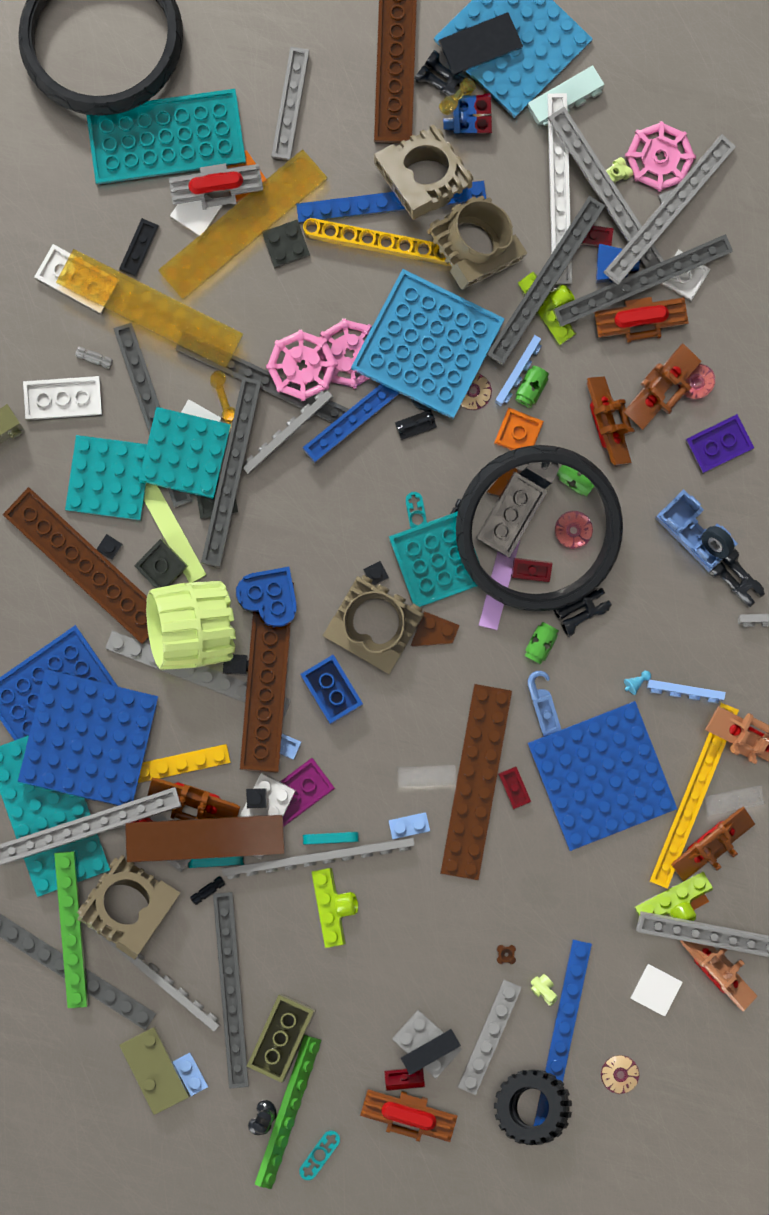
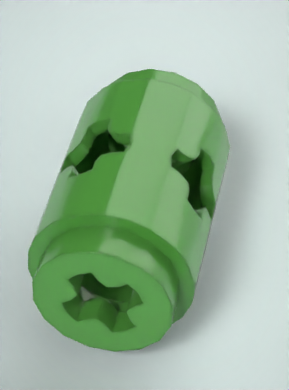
(524, 394)
(583, 484)
(537, 650)

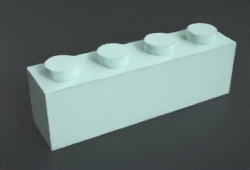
(578, 90)

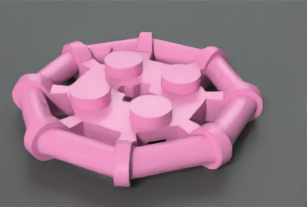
(658, 145)
(339, 348)
(299, 354)

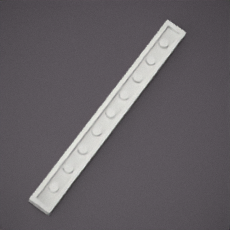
(558, 182)

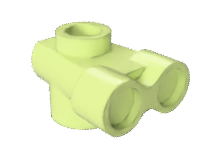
(619, 170)
(542, 987)

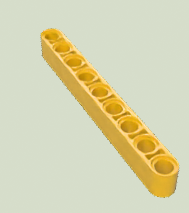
(375, 245)

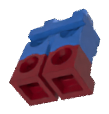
(471, 115)

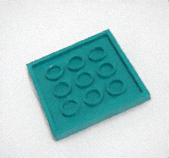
(184, 452)
(106, 478)
(431, 560)

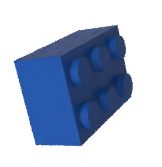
(331, 689)

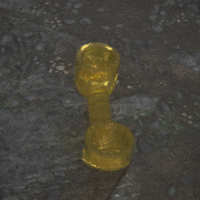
(450, 103)
(217, 381)

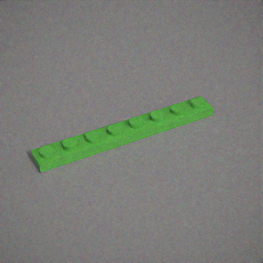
(71, 929)
(288, 1111)

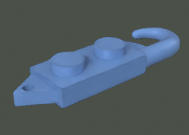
(543, 705)

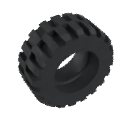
(508, 1101)

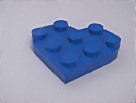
(270, 595)

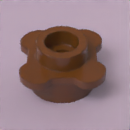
(501, 954)

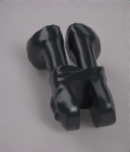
(426, 75)
(746, 583)
(570, 624)
(266, 1115)

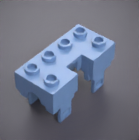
(681, 522)

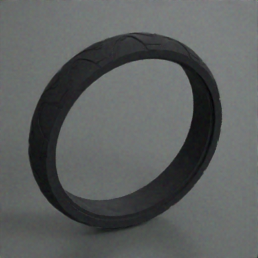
(105, 104)
(570, 593)

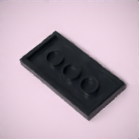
(480, 43)

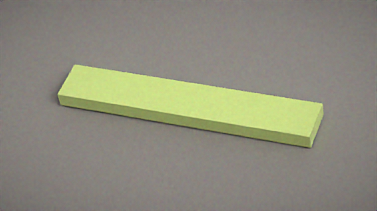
(172, 532)

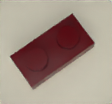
(599, 235)
(531, 569)
(514, 787)
(403, 1080)

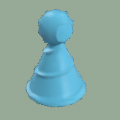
(634, 684)

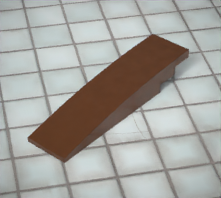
(204, 838)

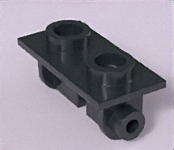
(416, 424)

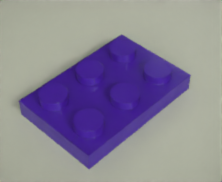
(719, 443)

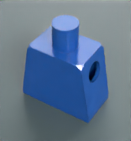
(605, 256)

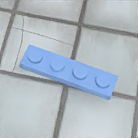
(523, 364)
(694, 693)

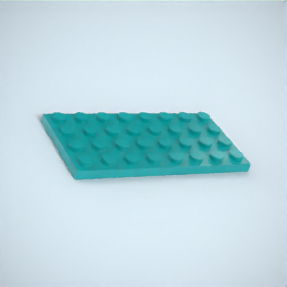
(167, 137)
(38, 809)

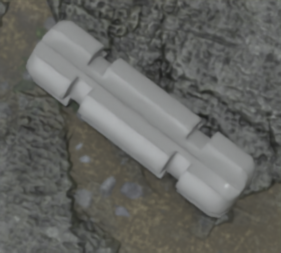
(93, 357)

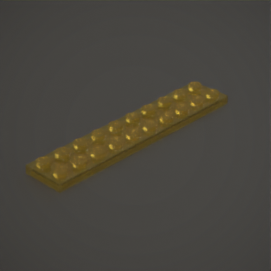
(242, 224)
(149, 308)

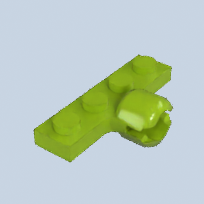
(556, 298)
(678, 898)
(332, 907)

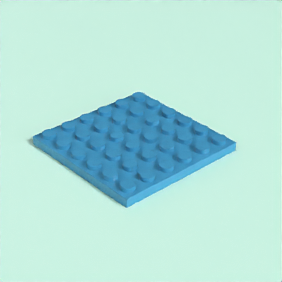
(548, 42)
(427, 344)

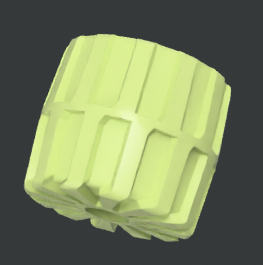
(190, 625)

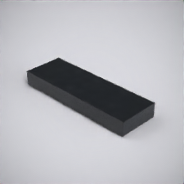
(139, 248)
(430, 1051)

